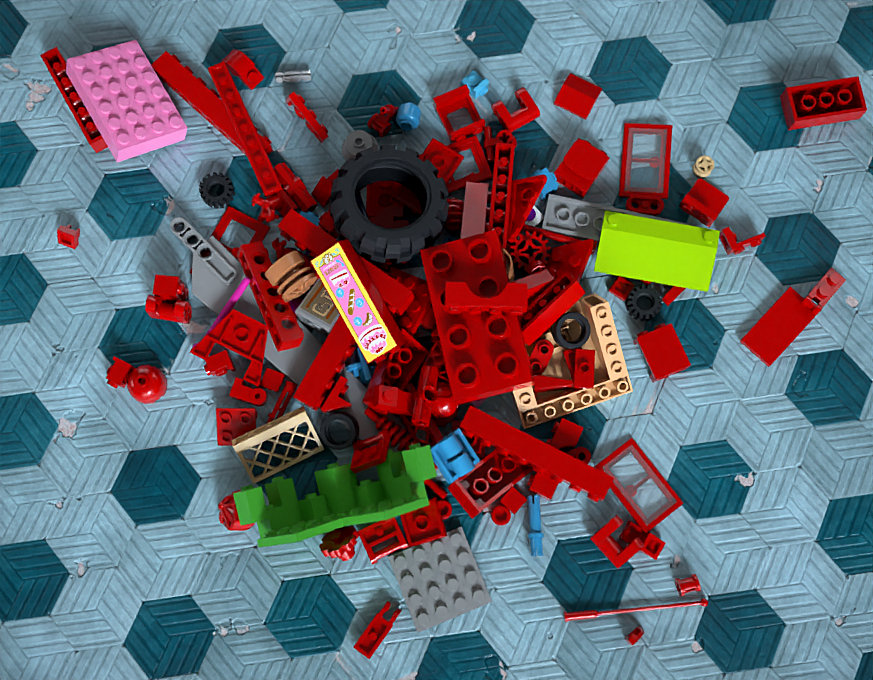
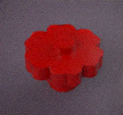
(340, 543)

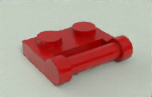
(372, 456)
(379, 533)

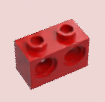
(170, 288)

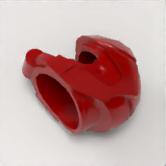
(444, 408)

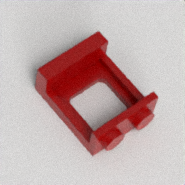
(454, 101)

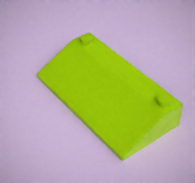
(656, 251)

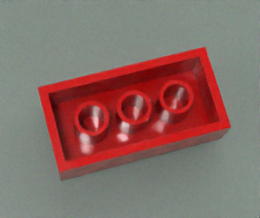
(823, 103)

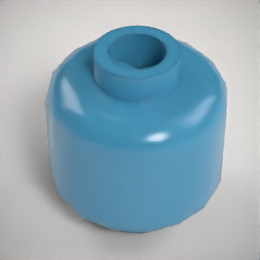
(408, 116)

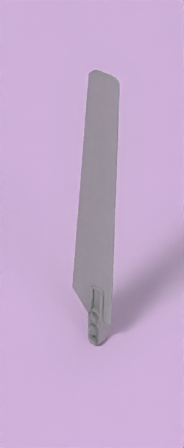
(214, 283)

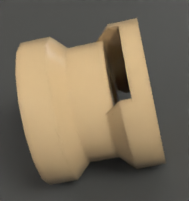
(705, 162)

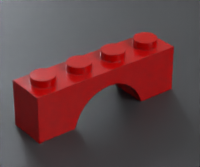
(511, 299)
(565, 436)

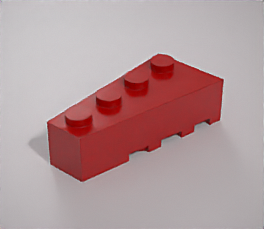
(396, 369)

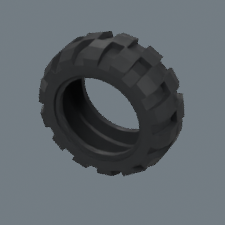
(398, 167)

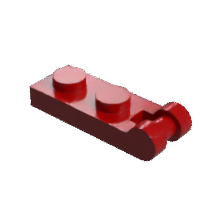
(823, 291)

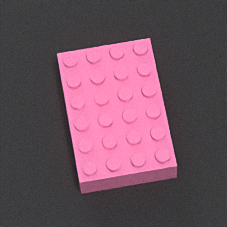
(126, 100)

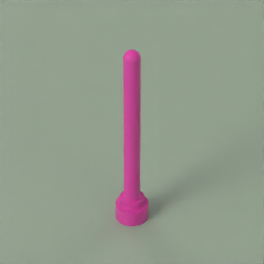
(230, 304)

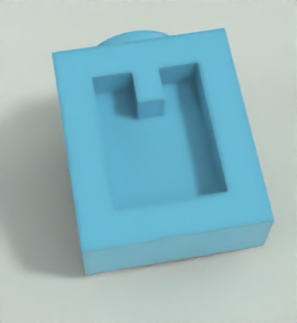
(476, 84)

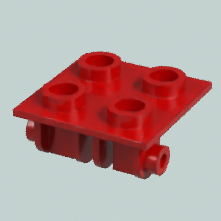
(234, 423)

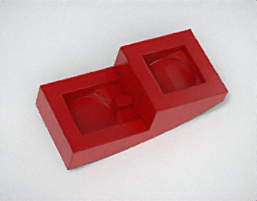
(653, 545)

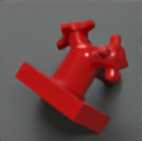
(277, 201)

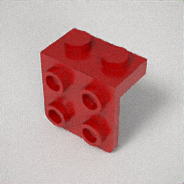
(704, 202)

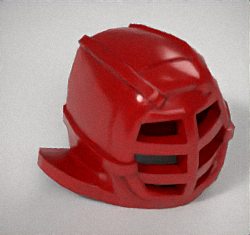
(229, 516)

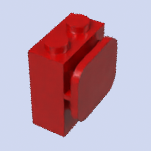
(581, 167)

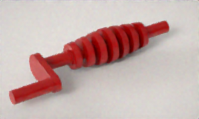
(399, 438)

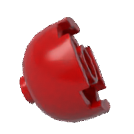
(147, 384)

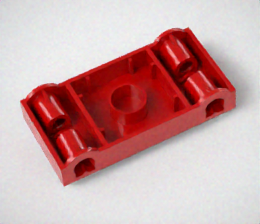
(483, 350)

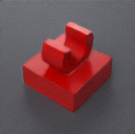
(68, 236)

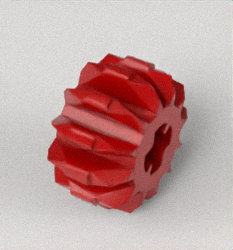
(455, 214)

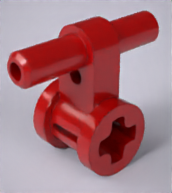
(380, 121)
(490, 143)

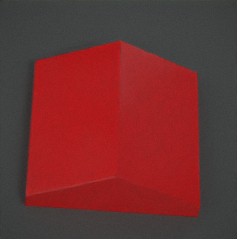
(577, 96)

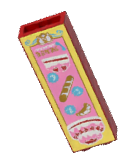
(358, 302)

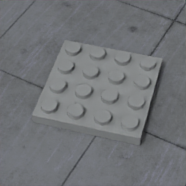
(439, 580)

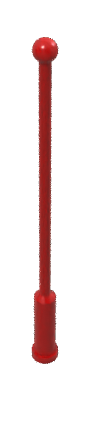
(594, 613)

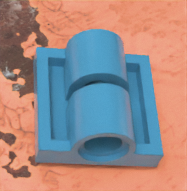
(454, 456)

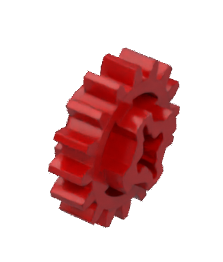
(528, 239)

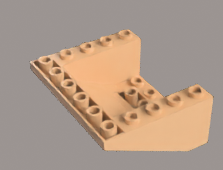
(610, 369)

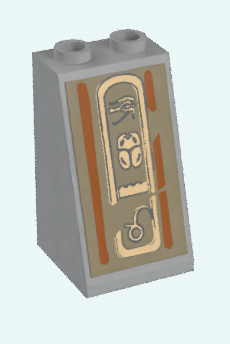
(318, 310)

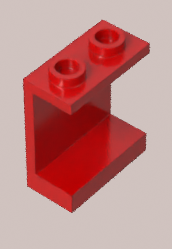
(662, 351)

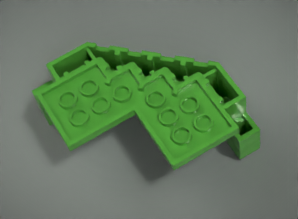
(340, 498)

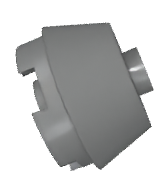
(357, 142)

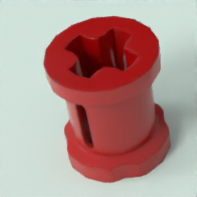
(687, 585)

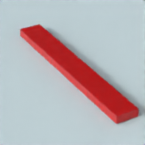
(245, 129)

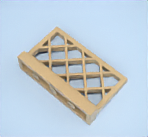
(273, 429)

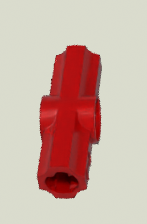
(295, 188)
(426, 387)

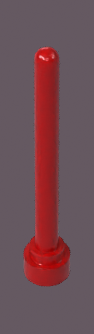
(554, 236)

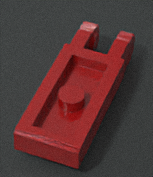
(376, 632)

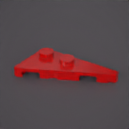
(522, 199)

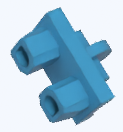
(365, 372)

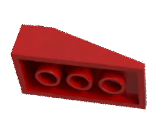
(487, 482)

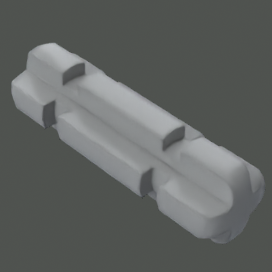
(293, 76)

